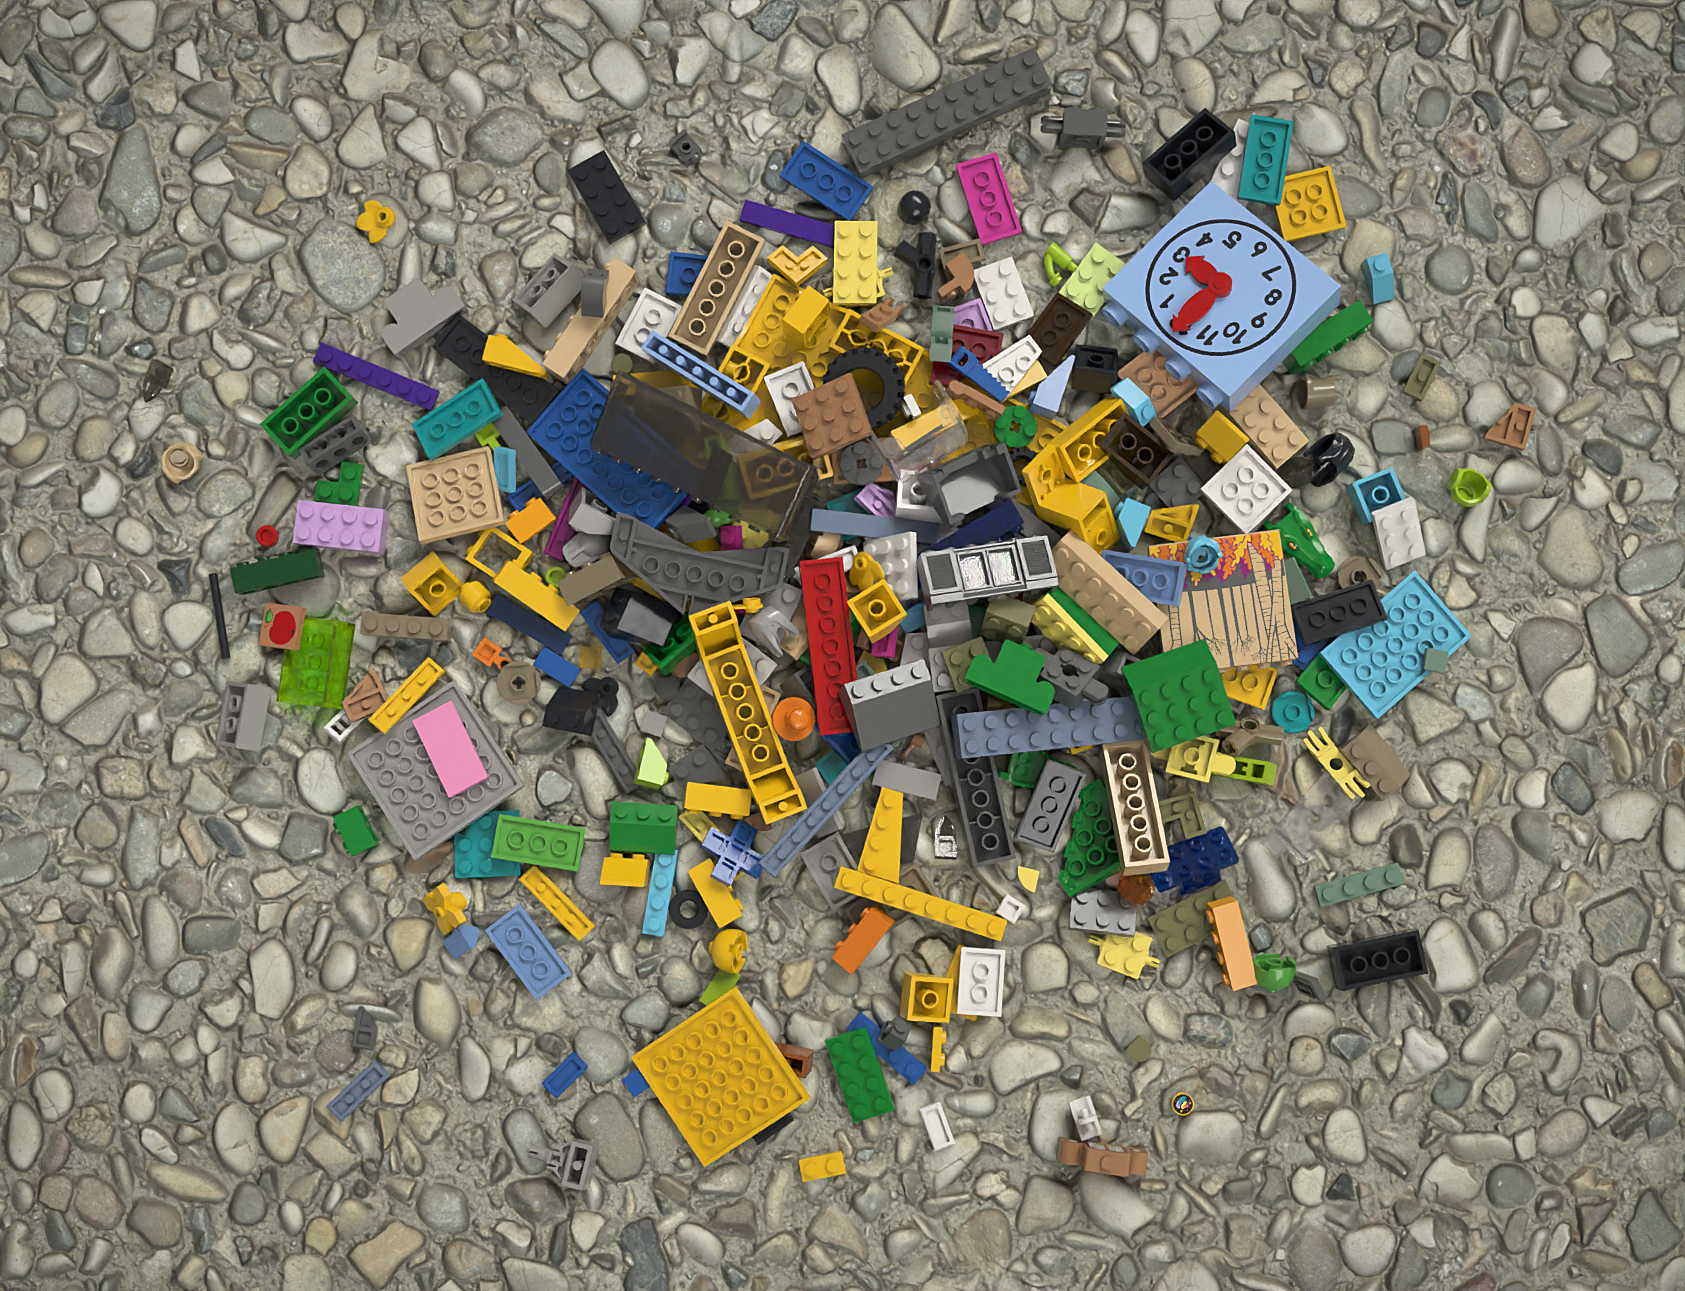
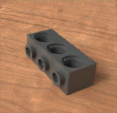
(335, 445)

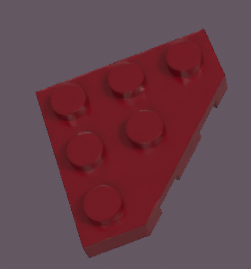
(980, 342)

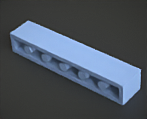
(701, 374)

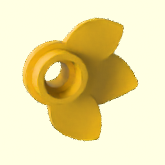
(373, 222)
(865, 571)
(750, 605)

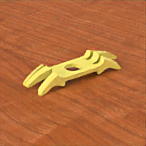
(1329, 752)

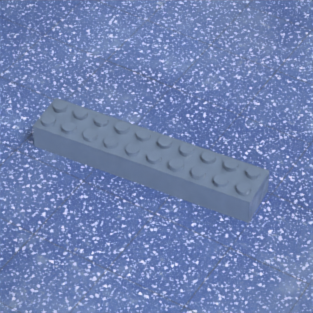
(1024, 731)

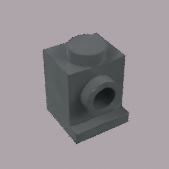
(679, 142)
(894, 1032)

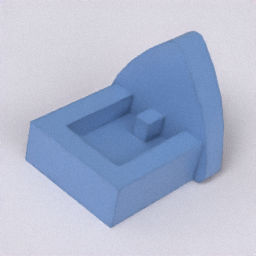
(461, 940)

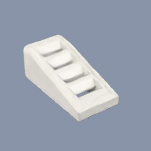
(345, 732)

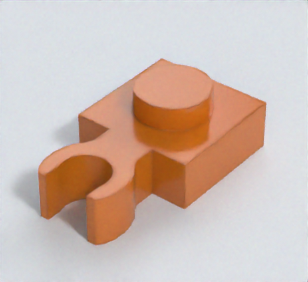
(489, 652)

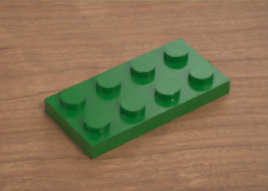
(859, 1074)

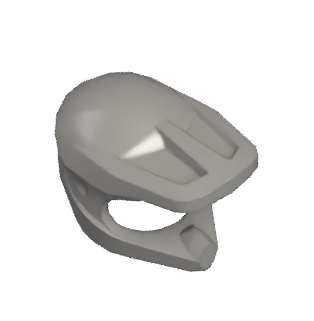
(586, 548)
(765, 625)

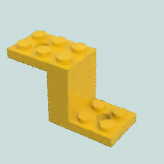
(1070, 503)

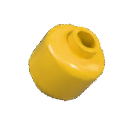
(475, 597)

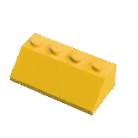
(1079, 442)

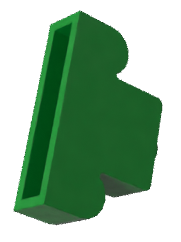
(1013, 677)

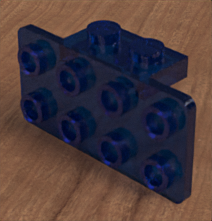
(1196, 862)

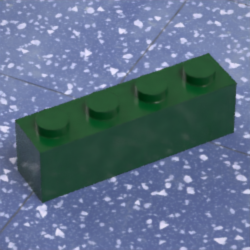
(277, 572)

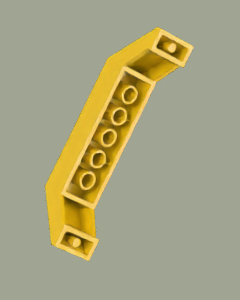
(745, 713)

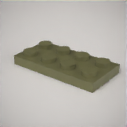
(1186, 920)

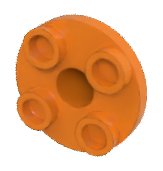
(793, 719)

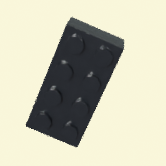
(1189, 154)
(1377, 959)

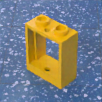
(472, 552)

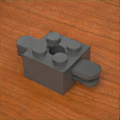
(1083, 127)
(1068, 688)

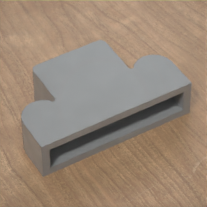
(419, 315)

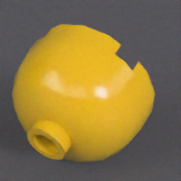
(728, 949)

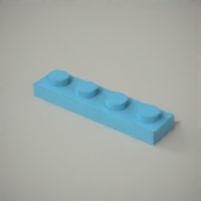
(660, 894)

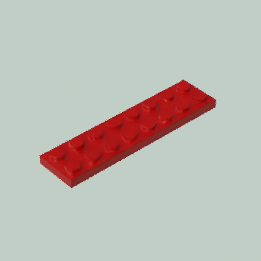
(828, 639)

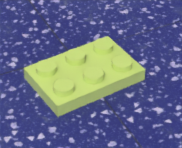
(1090, 277)

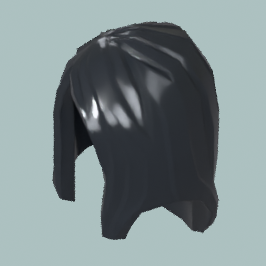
(1331, 457)

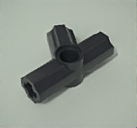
(914, 257)

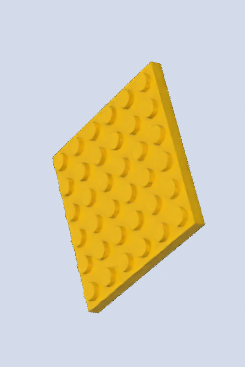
(720, 1077)

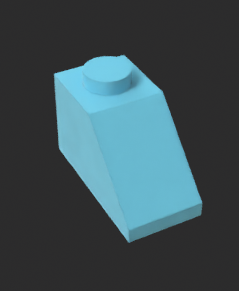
(1378, 278)
(1135, 401)

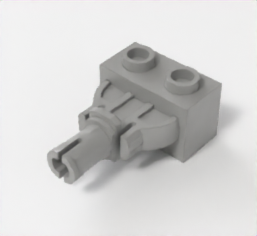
(572, 1161)

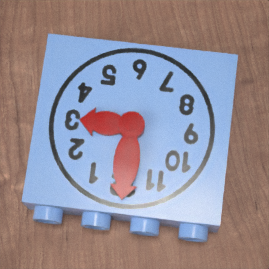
(1219, 297)

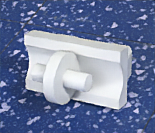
(1085, 1117)

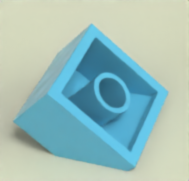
(1130, 519)

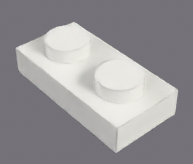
(910, 408)

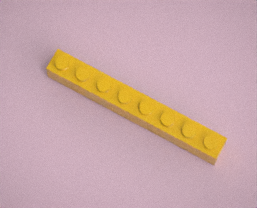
(919, 903)

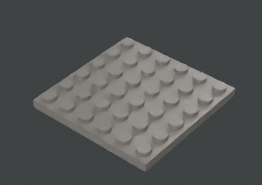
(409, 787)

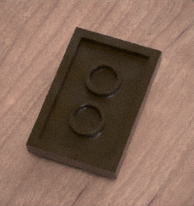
(1058, 328)

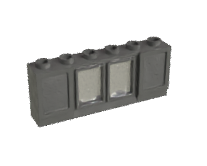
(987, 571)

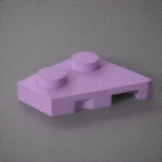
(877, 501)

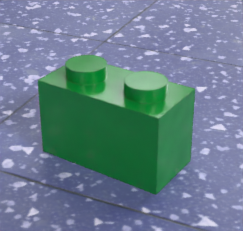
(355, 831)

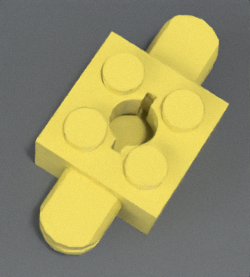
(1197, 759)

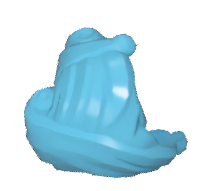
(1208, 549)

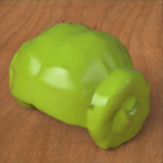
(1468, 487)

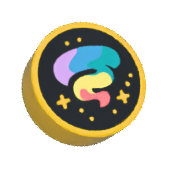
(1182, 1103)

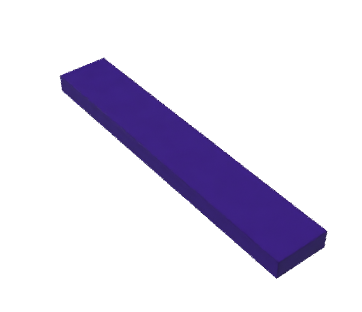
(788, 223)

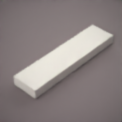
(744, 306)

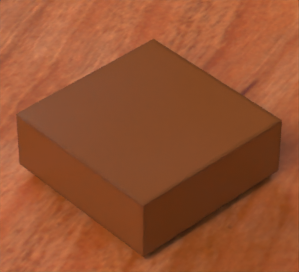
(1422, 437)

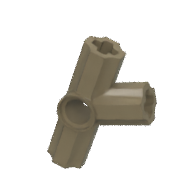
(1248, 733)

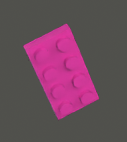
(988, 199)

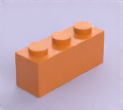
(862, 938)

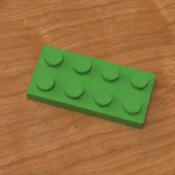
(538, 842)

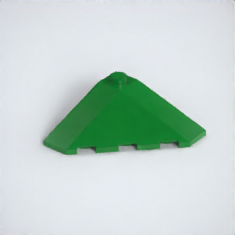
(1093, 847)

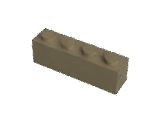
(406, 627)

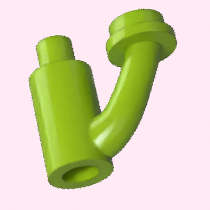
(1061, 258)

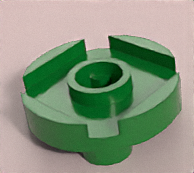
(1027, 427)

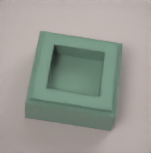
(1435, 660)

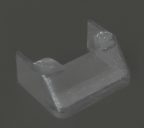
(922, 454)

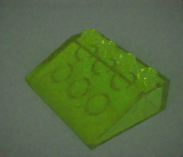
(321, 666)

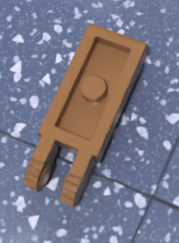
(881, 315)
(975, 399)

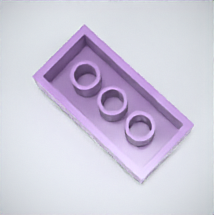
(341, 527)

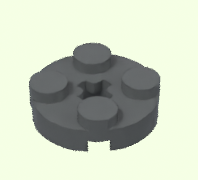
(860, 476)

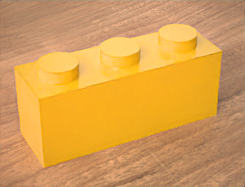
(717, 800)
(715, 894)

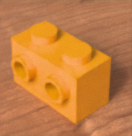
(530, 520)

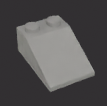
(591, 514)
(947, 625)

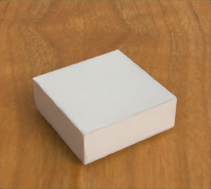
(1010, 909)

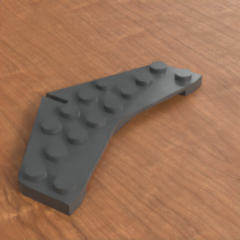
(682, 571)

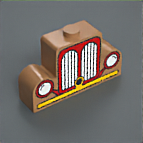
(1102, 1157)

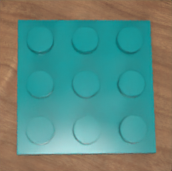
(475, 850)

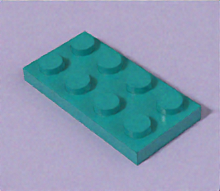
(1265, 160)
(457, 419)

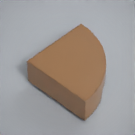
(757, 822)

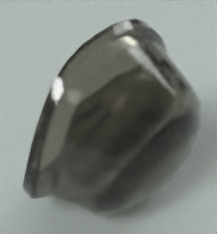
(1297, 472)

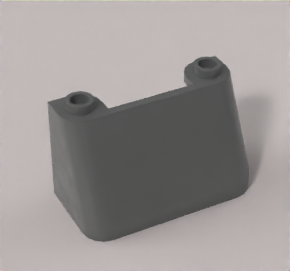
(970, 482)

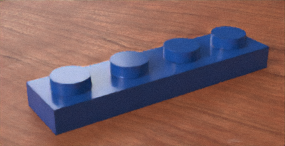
(900, 1060)

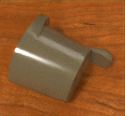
(1316, 391)

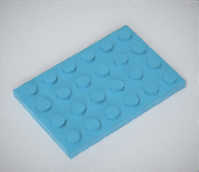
(1387, 657)

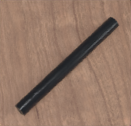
(219, 616)

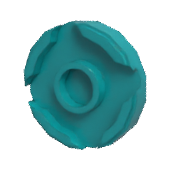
(1292, 711)

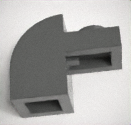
(594, 292)

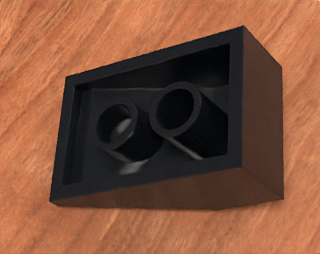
(638, 618)

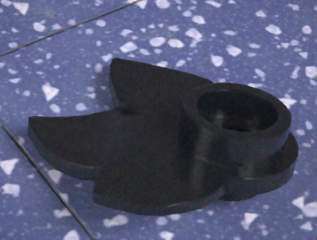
(608, 700)

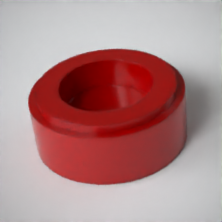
(267, 536)

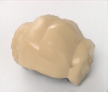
(181, 461)

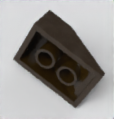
(1135, 451)

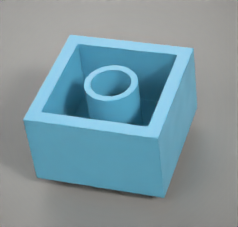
(1375, 493)

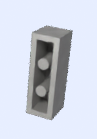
(907, 778)

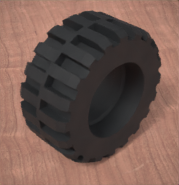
(885, 368)

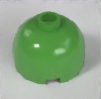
(1273, 972)

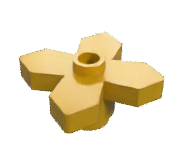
(446, 907)

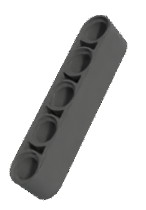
(527, 454)

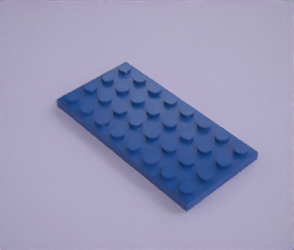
(566, 433)

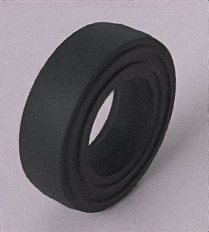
(678, 918)

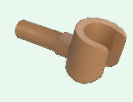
(917, 740)

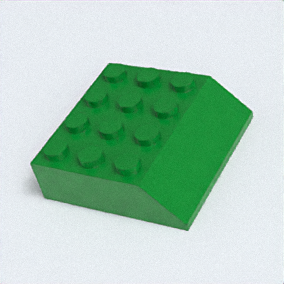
(1178, 696)

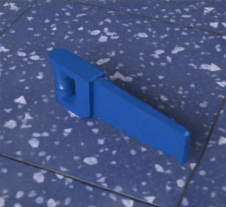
(978, 374)

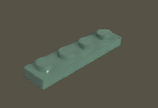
(1358, 884)

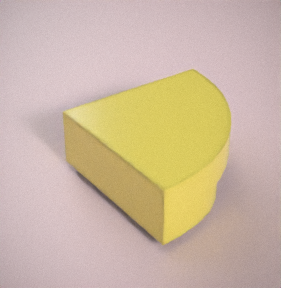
(1028, 877)

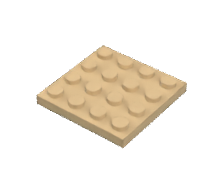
(455, 495)

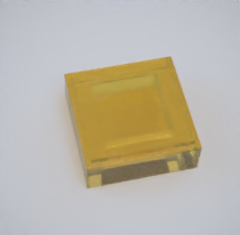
(590, 658)

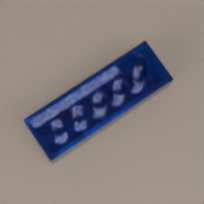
(987, 528)

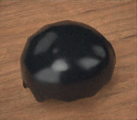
(913, 207)

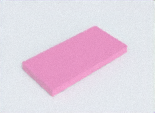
(450, 749)

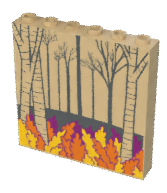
(1237, 606)

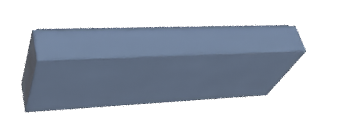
(358, 1090)

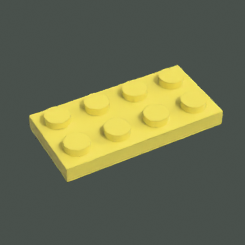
(855, 263)
(1063, 630)

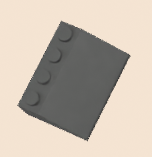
(890, 705)

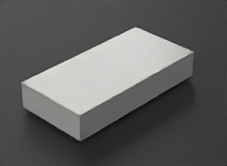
(937, 1126)

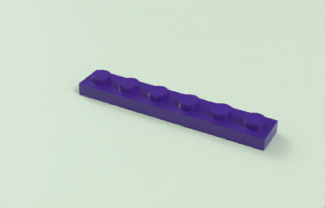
(376, 376)

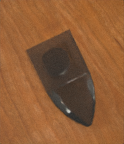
(156, 379)
(945, 840)

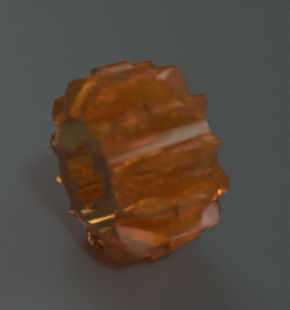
(1136, 888)

